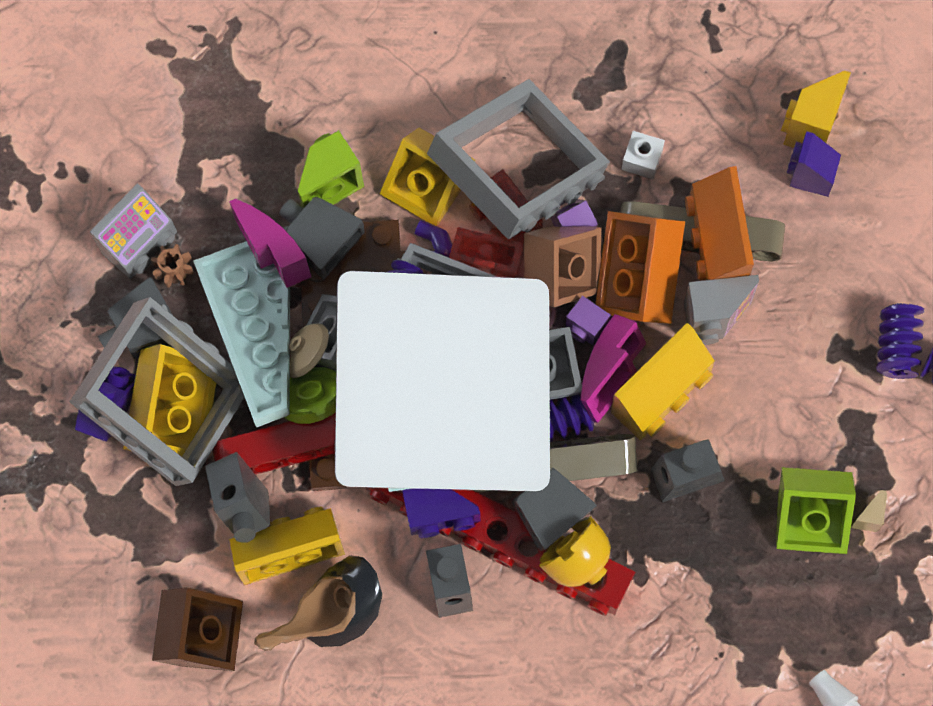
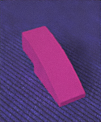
(270, 243)
(610, 365)

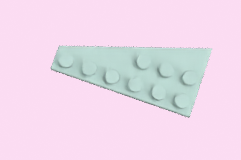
(255, 326)

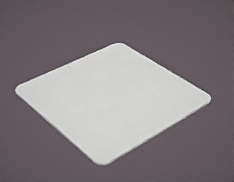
(442, 382)

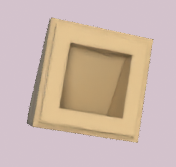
(873, 516)

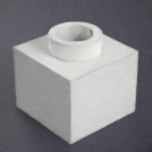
(639, 163)

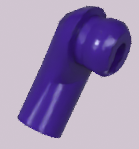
(437, 236)

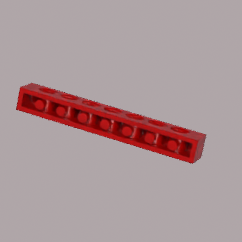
(506, 552)

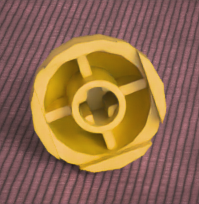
(578, 556)

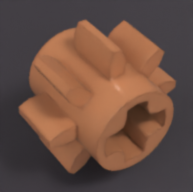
(169, 256)

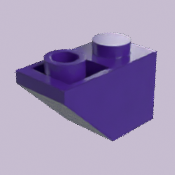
(813, 165)
(116, 387)
(438, 509)

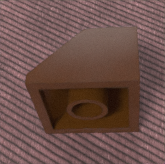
(197, 629)

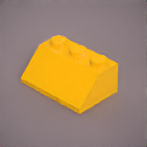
(663, 383)
(170, 396)
(288, 546)

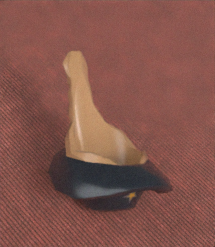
(321, 612)

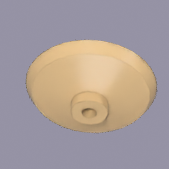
(307, 349)

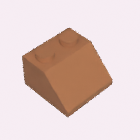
(564, 260)

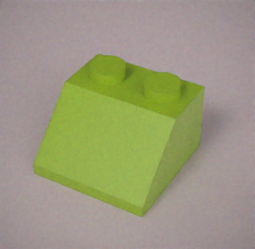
(330, 171)
(815, 510)

